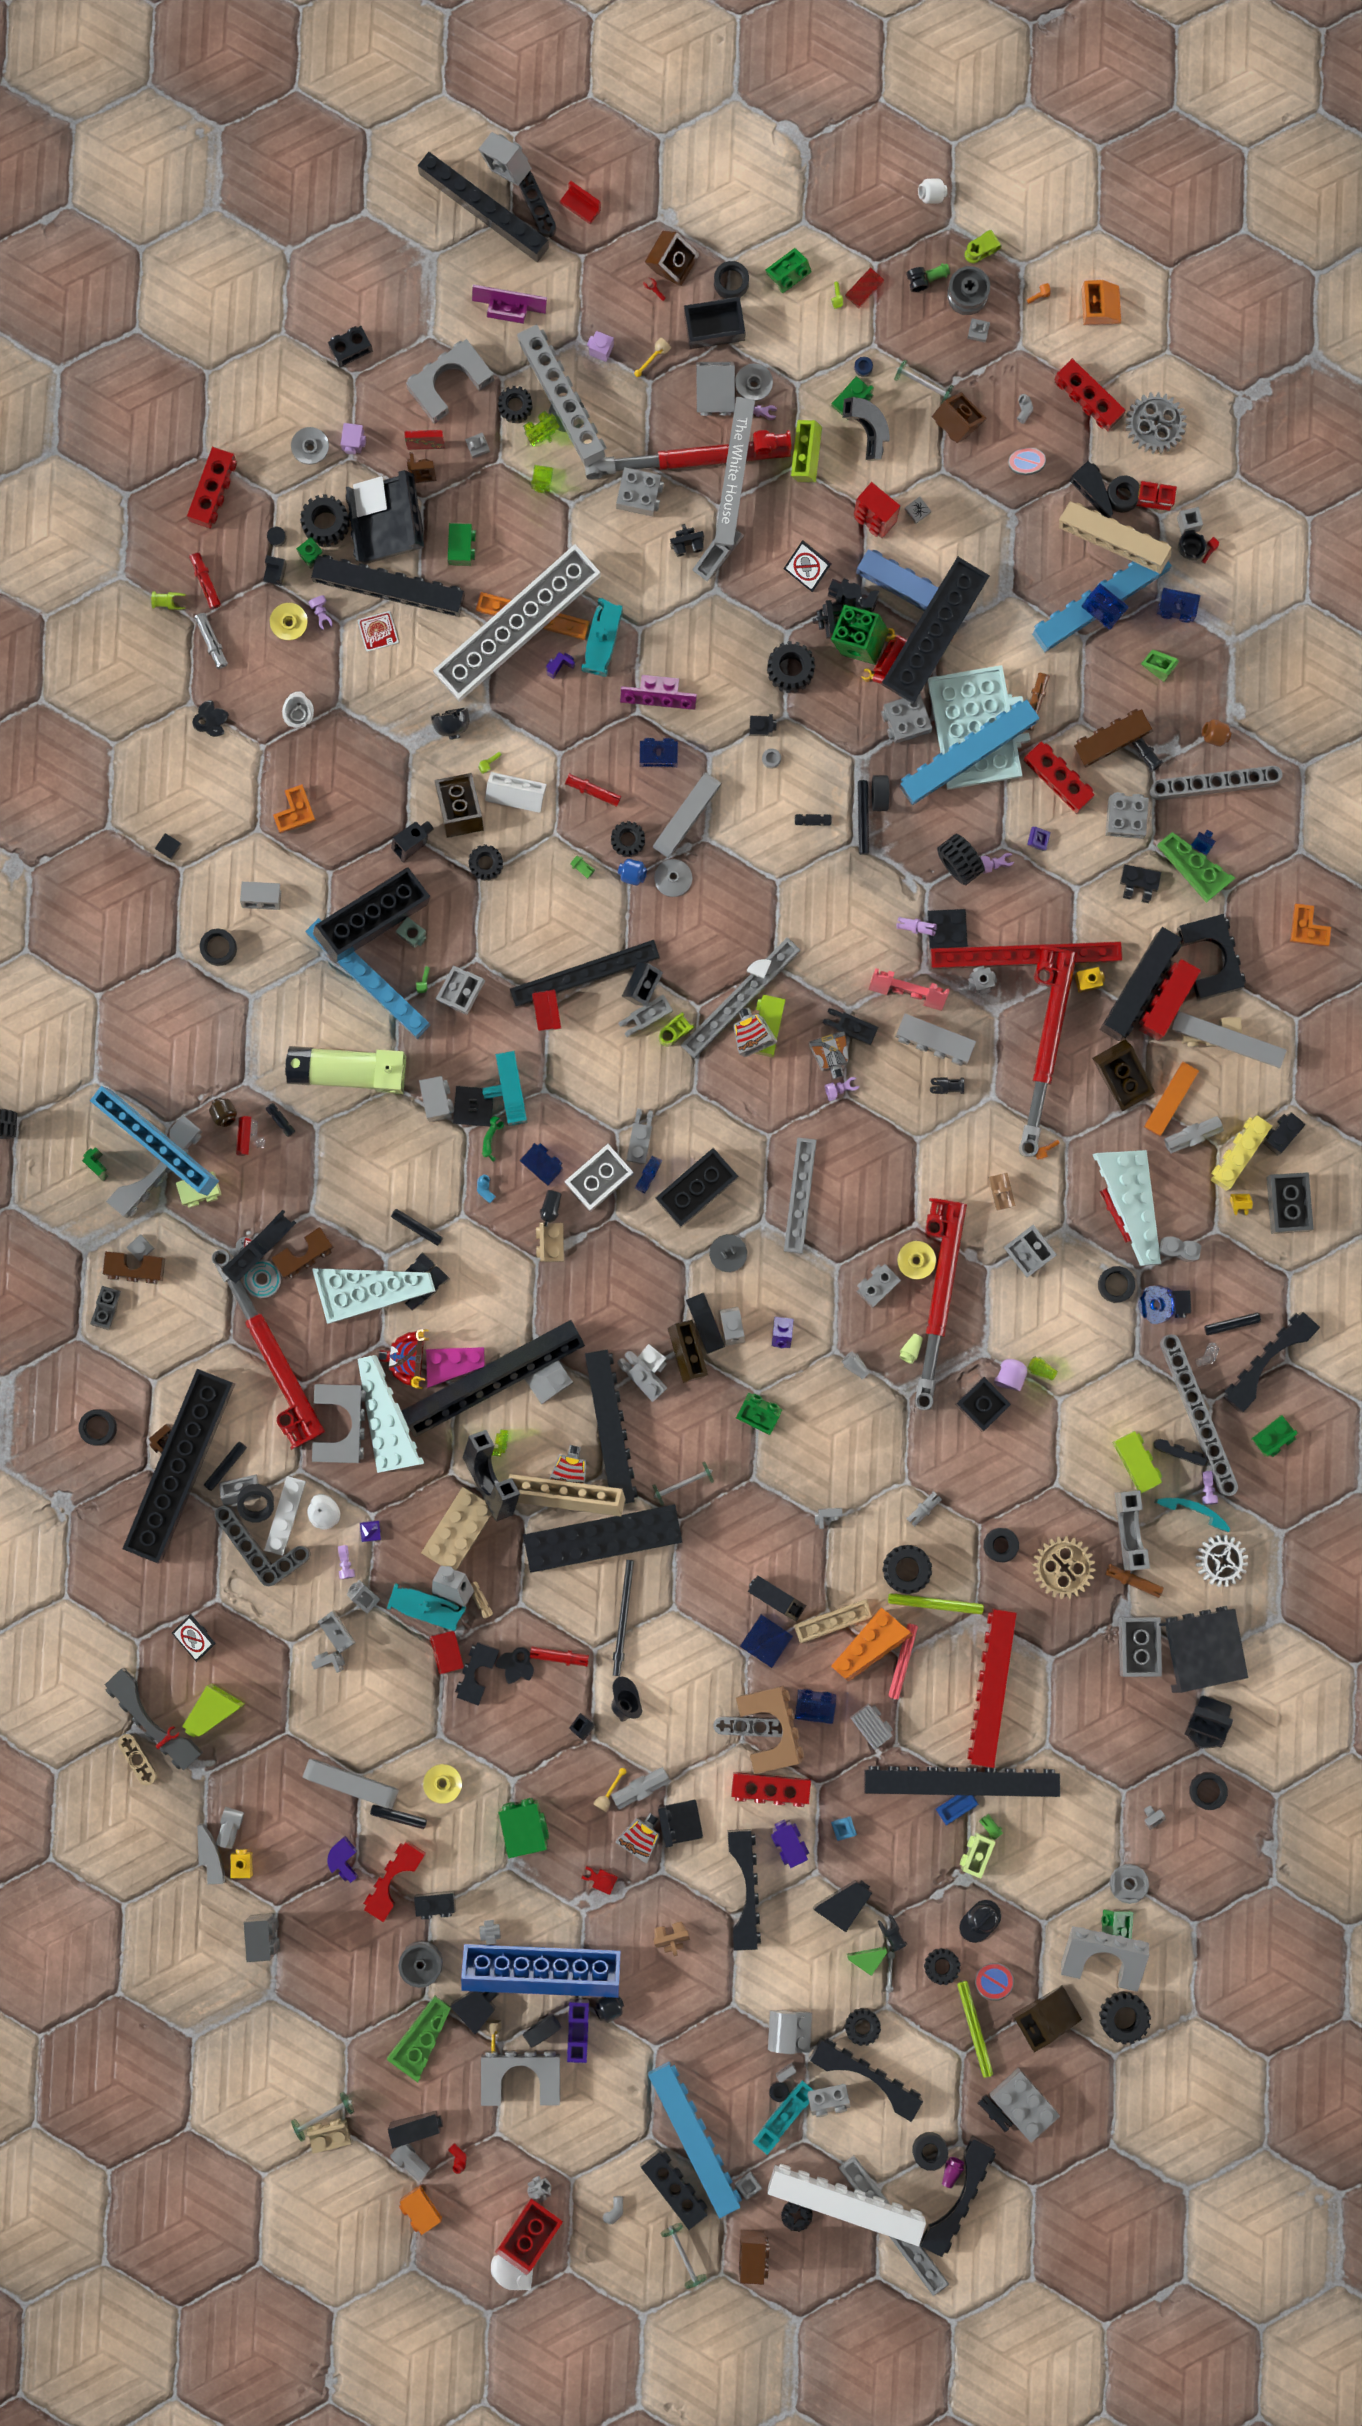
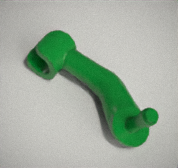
(486, 1150)

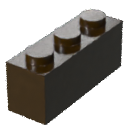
(687, 1351)

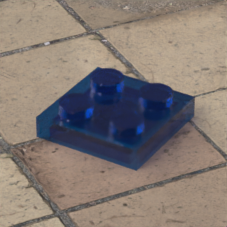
(766, 1641)

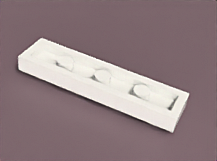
(285, 1515)

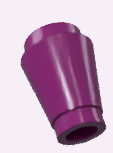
(952, 2171)

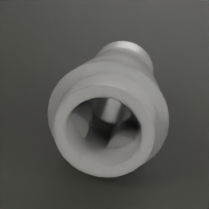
(855, 1365)

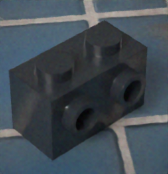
(642, 984)
(1284, 1133)
(435, 1904)

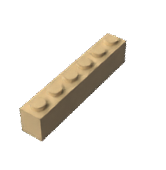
(1115, 537)
(569, 1495)

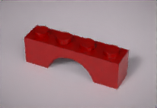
(381, 1902)

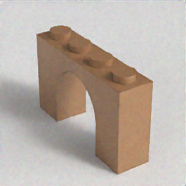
(776, 1703)

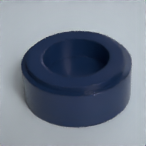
(863, 366)

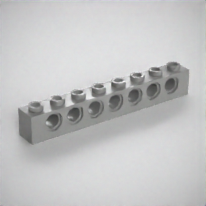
(528, 341)

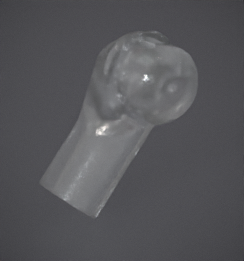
(255, 1140)
(1209, 1356)

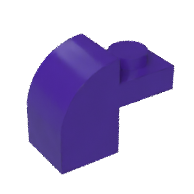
(339, 1855)

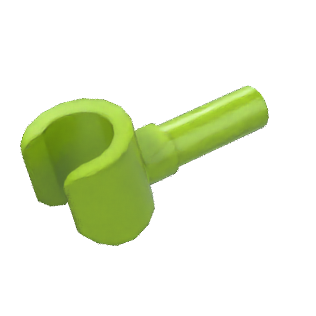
(838, 300)
(484, 764)

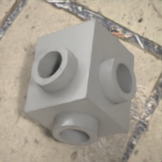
(977, 985)

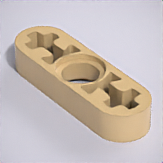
(124, 1750)

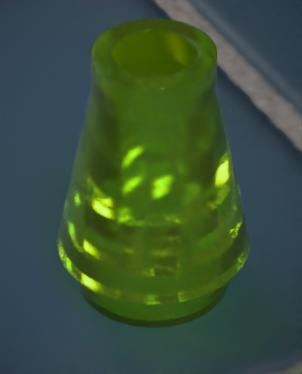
(1041, 1368)

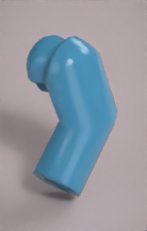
(483, 1188)

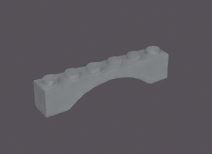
(128, 1197)

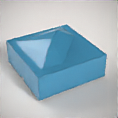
(843, 1828)

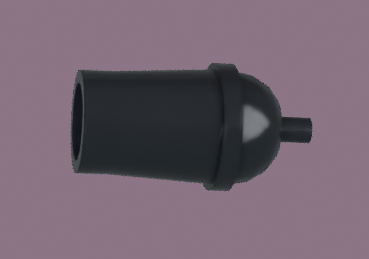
(550, 1207)

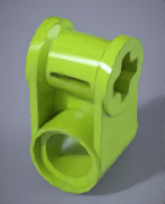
(984, 246)
(678, 1028)

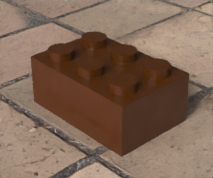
(753, 2257)

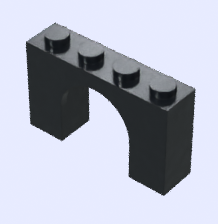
(1216, 931)
(499, 1496)

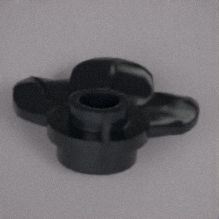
(213, 719)
(515, 1668)

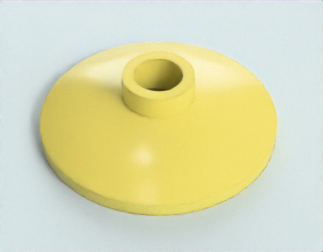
(288, 612)
(923, 1252)
(435, 1791)

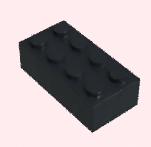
(696, 1187)

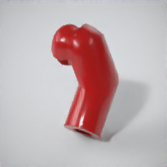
(459, 2160)

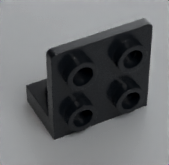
(680, 1822)

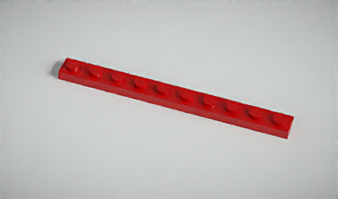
(1021, 954)

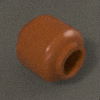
(1216, 732)

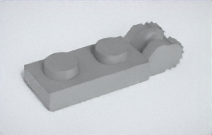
(647, 1015)
(640, 1139)
(642, 1376)

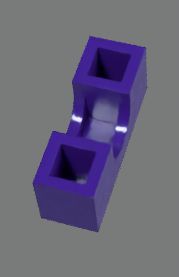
(578, 2030)

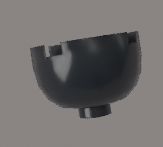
(451, 722)

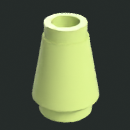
(911, 1349)

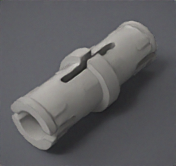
(924, 1509)

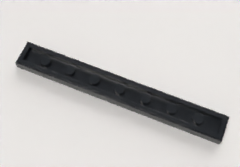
(586, 972)

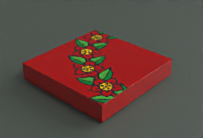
(424, 439)

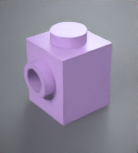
(600, 346)
(352, 438)

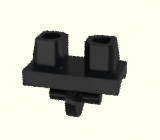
(685, 538)
(827, 616)

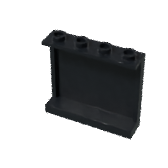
(389, 530)
(1205, 1649)

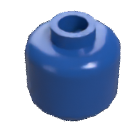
(632, 872)

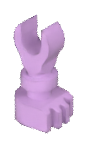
(764, 411)
(316, 603)
(995, 863)
(832, 1090)
(1209, 1499)
(345, 1564)

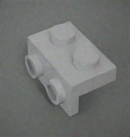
(324, 1658)
(829, 2100)

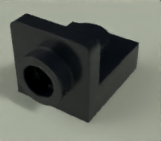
(762, 725)

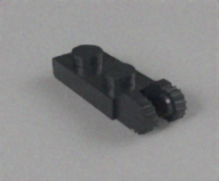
(852, 1026)
(1178, 1451)

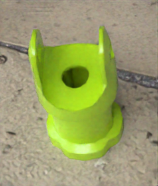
(165, 600)

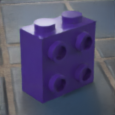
(792, 1849)

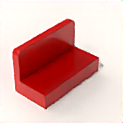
(581, 203)
(546, 1010)
(446, 1652)

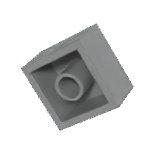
(505, 158)
(435, 1098)

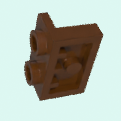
(423, 469)

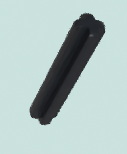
(417, 1227)
(1232, 1323)
(225, 1466)
(398, 1816)

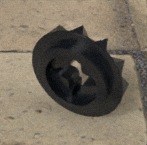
(788, 2219)

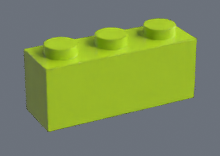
(806, 451)
(771, 1010)
(1137, 1461)

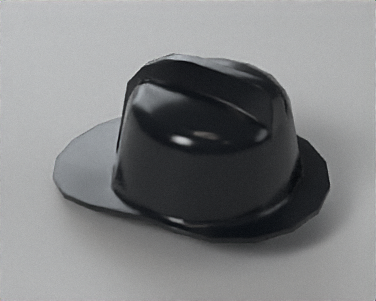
(626, 1699)
(980, 1921)

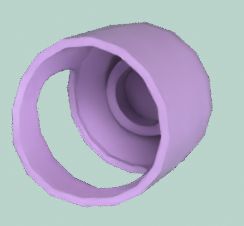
(1011, 1374)

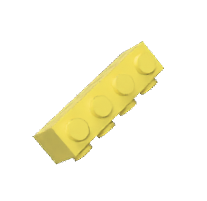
(1240, 1154)

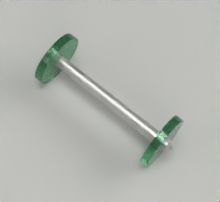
(900, 370)
(707, 1472)
(299, 2129)
(696, 2280)

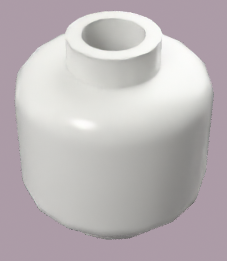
(932, 191)

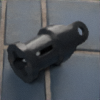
(947, 1085)
(893, 1935)

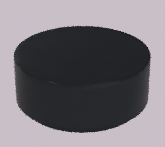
(276, 536)
(778, 2091)

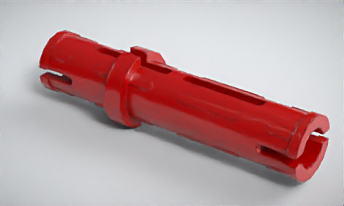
(201, 573)
(593, 790)
(1118, 1219)
(559, 1656)

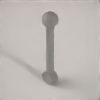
(890, 1955)

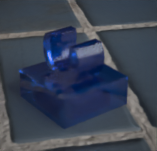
(1203, 842)

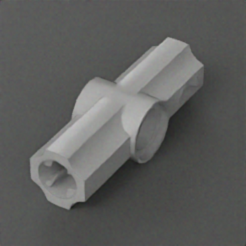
(1193, 1134)
(640, 1788)

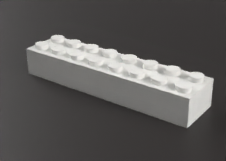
(847, 2205)

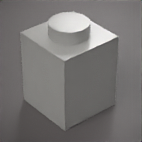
(1190, 520)

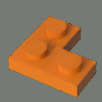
(299, 812)
(1304, 931)

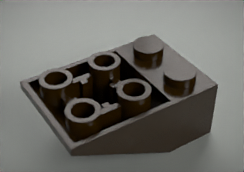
(1047, 2018)

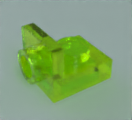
(542, 478)
(501, 1440)

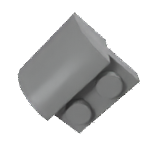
(460, 990)
(1030, 1251)
(789, 2032)

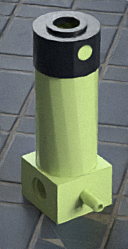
(341, 1068)

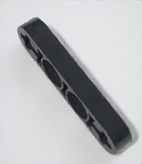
(537, 202)

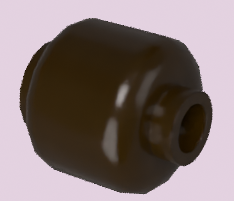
(223, 1112)

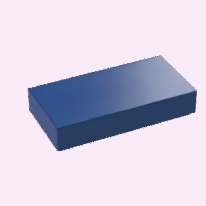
(956, 1807)

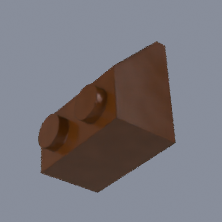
(672, 257)
(958, 417)

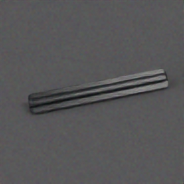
(863, 817)

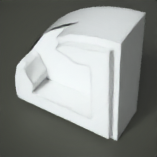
(759, 968)

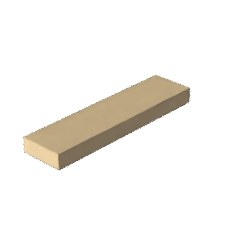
(833, 1621)

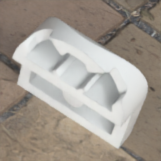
(510, 2276)

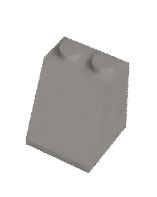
(715, 387)

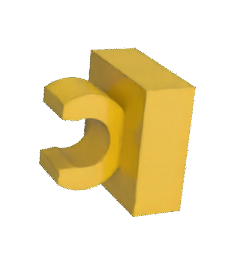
(1241, 1201)

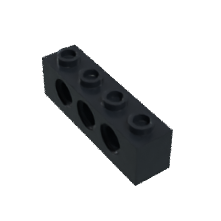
(689, 2216)

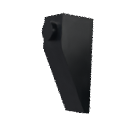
(1091, 485)
(705, 1323)

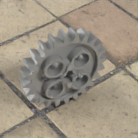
(1161, 407)

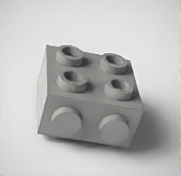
(639, 492)
(906, 719)
(1127, 816)

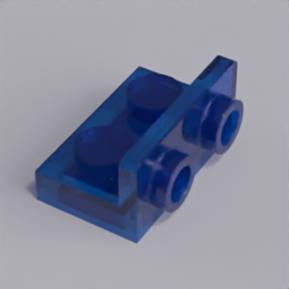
(1104, 606)
(542, 1164)
(815, 1706)

